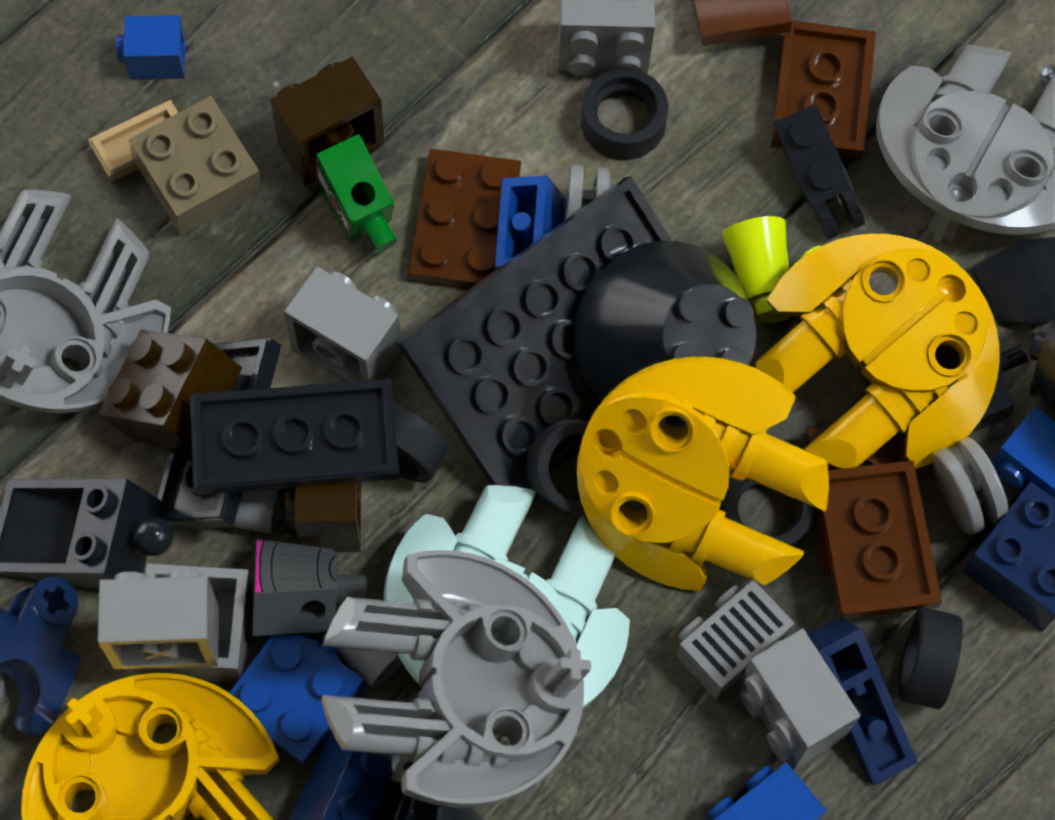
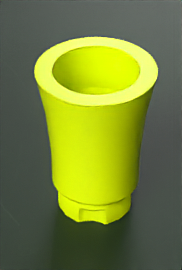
(759, 261)

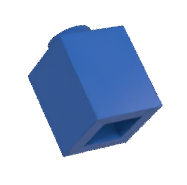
(153, 47)

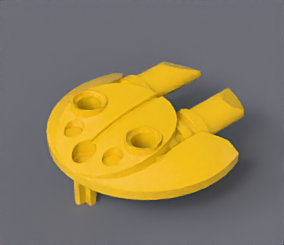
(890, 341)
(688, 468)
(109, 749)

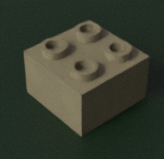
(195, 165)

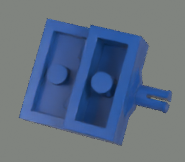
(287, 687)

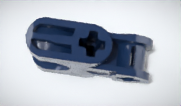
(34, 652)

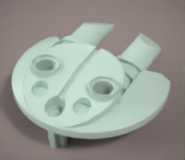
(571, 589)

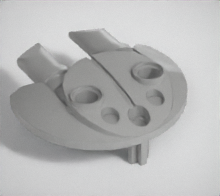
(969, 149)
(58, 319)
(467, 679)

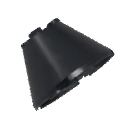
(660, 307)

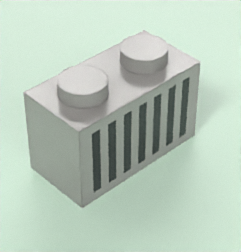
(726, 642)

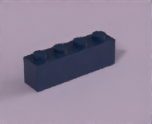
(345, 784)

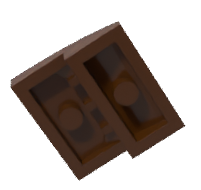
(740, 19)

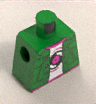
(356, 193)

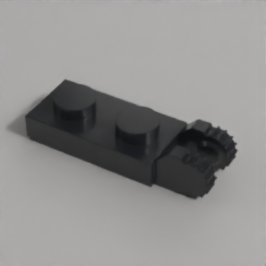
(817, 167)

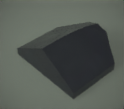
(1020, 282)

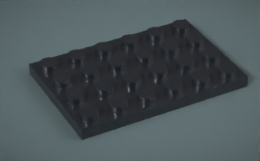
(506, 348)

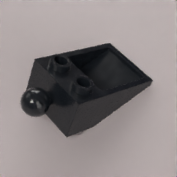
(79, 530)

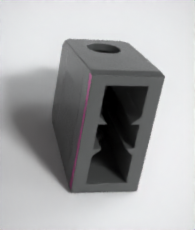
(298, 588)

